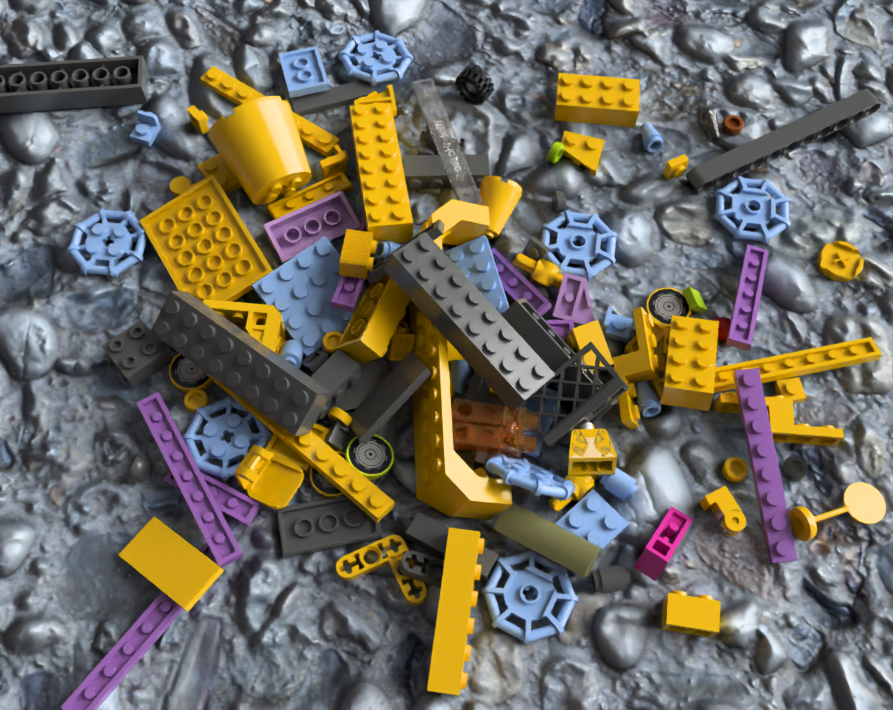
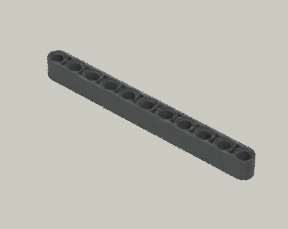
(782, 141)

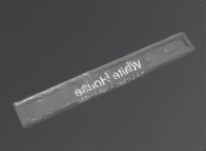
(446, 142)

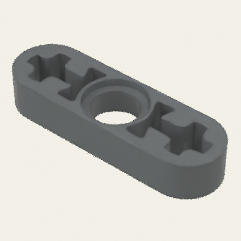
(415, 573)

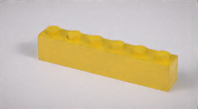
(454, 612)

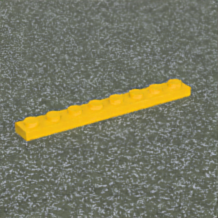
(241, 93)

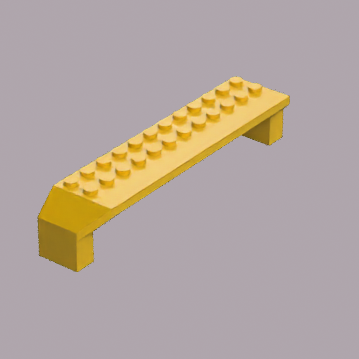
(440, 473)

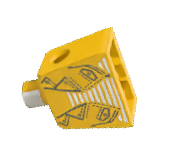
(591, 452)

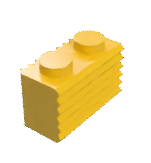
(356, 254)

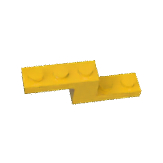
(637, 367)
(782, 422)

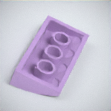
(307, 225)

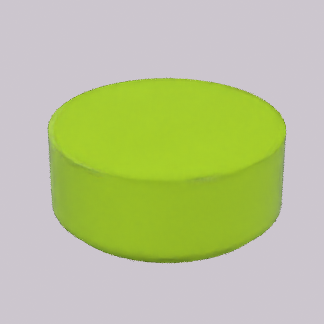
(555, 152)

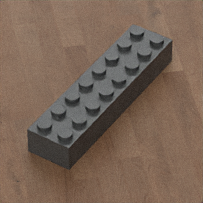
(73, 84)
(468, 321)
(240, 362)

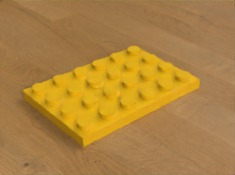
(206, 244)

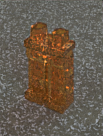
(492, 428)

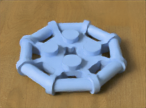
(381, 69)
(747, 218)
(105, 232)
(579, 254)
(215, 431)
(530, 477)
(530, 610)

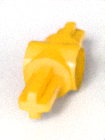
(541, 271)
(583, 485)

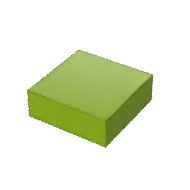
(694, 300)

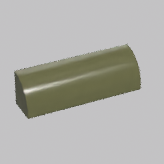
(548, 539)

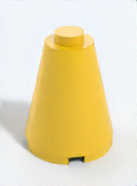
(501, 200)

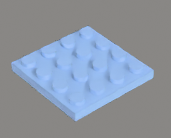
(304, 294)

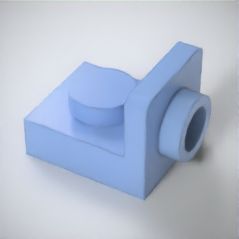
(146, 128)
(615, 326)

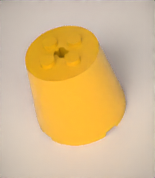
(263, 149)

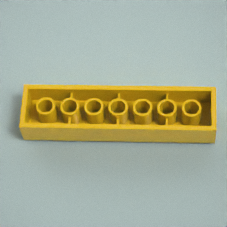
(381, 173)

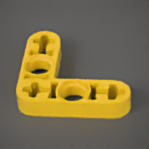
(391, 559)

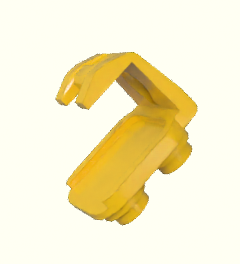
(268, 477)

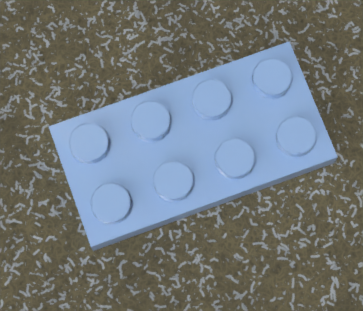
(478, 265)

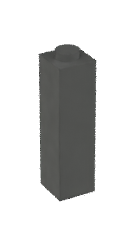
(433, 538)

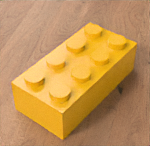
(597, 100)
(374, 321)
(690, 363)

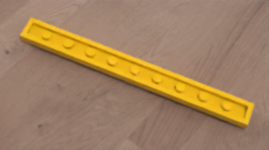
(795, 363)
(327, 463)

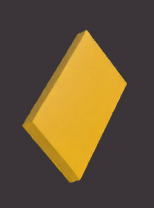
(171, 563)

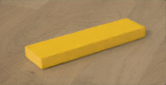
(310, 194)

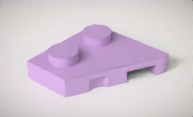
(573, 300)

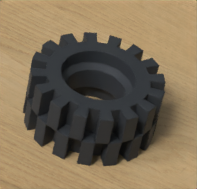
(474, 85)

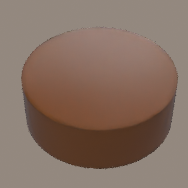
(732, 125)

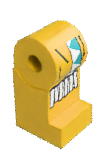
(726, 511)

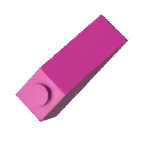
(663, 543)

